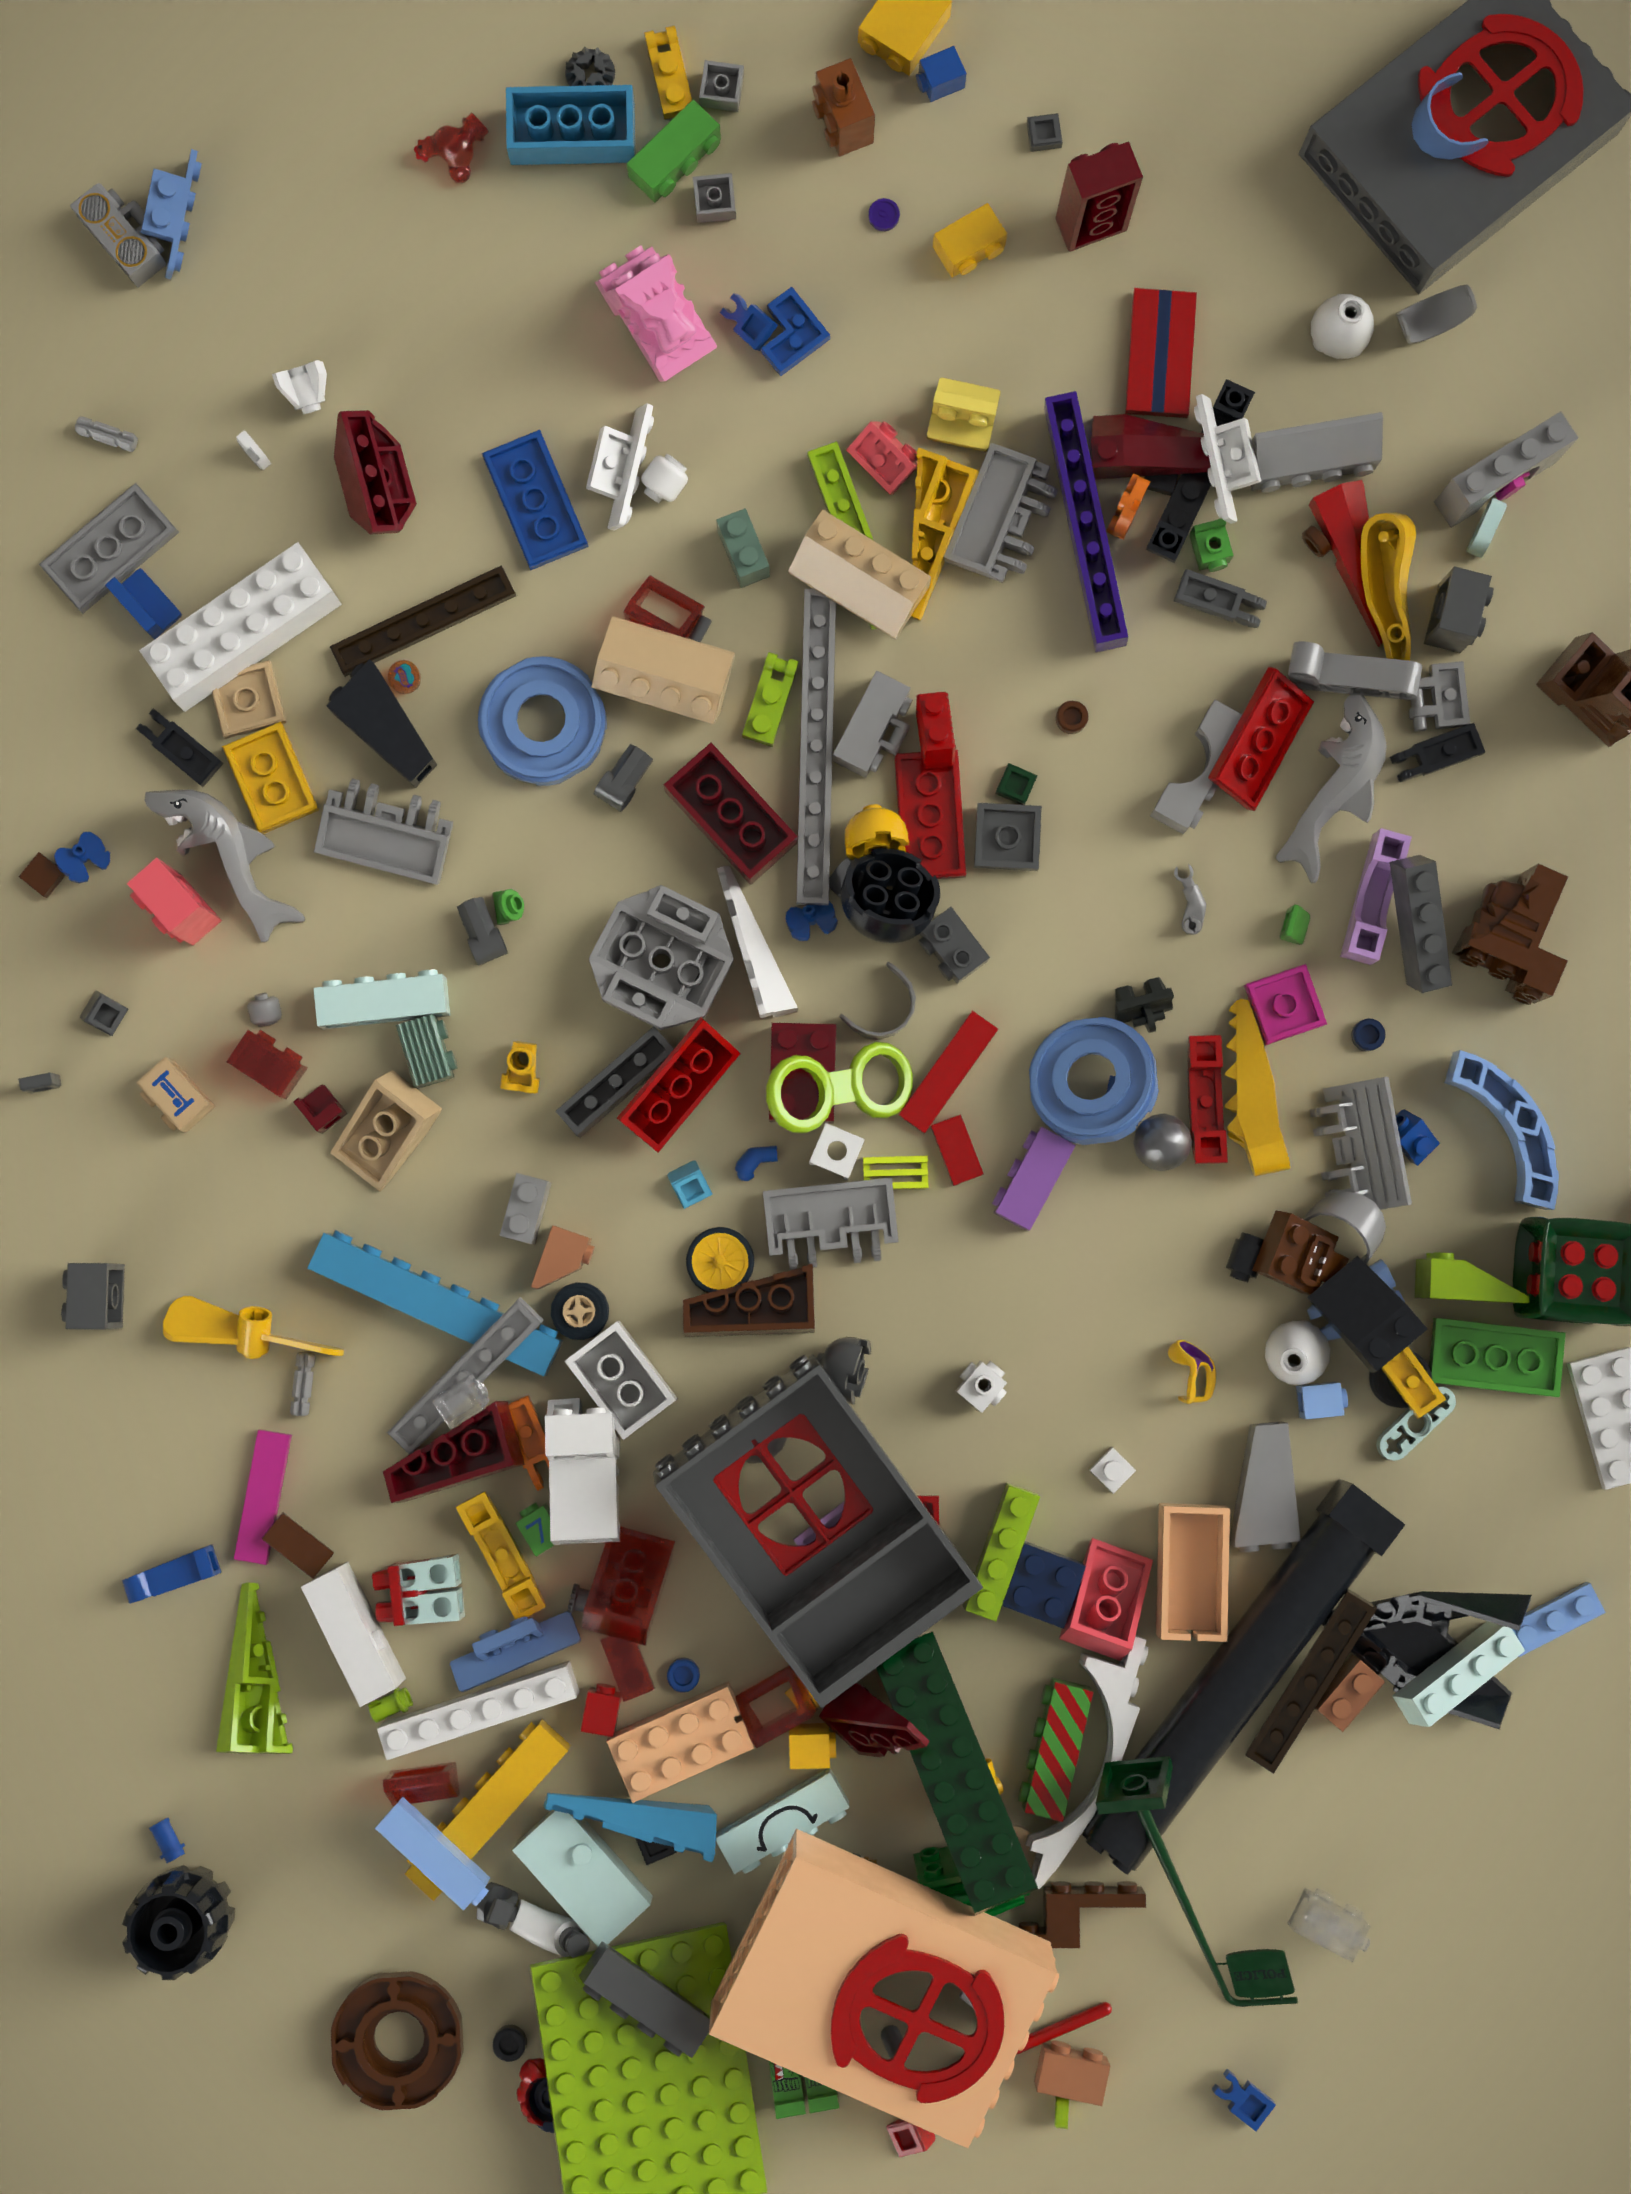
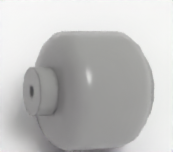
(264, 1010)

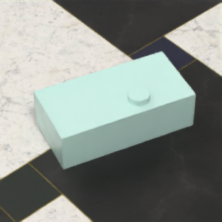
(583, 1875)

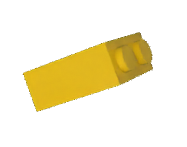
(903, 30)

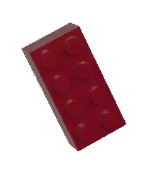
(1098, 195)
(730, 813)

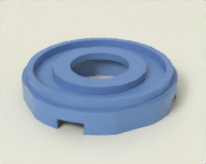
(554, 759)
(1115, 1112)

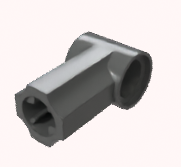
(619, 785)
(484, 938)

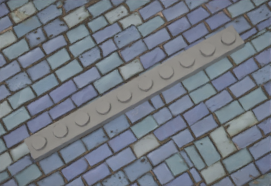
(816, 749)

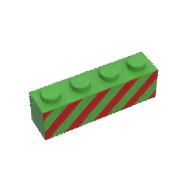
(1056, 1749)

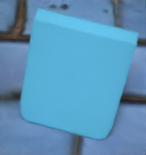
(689, 1184)

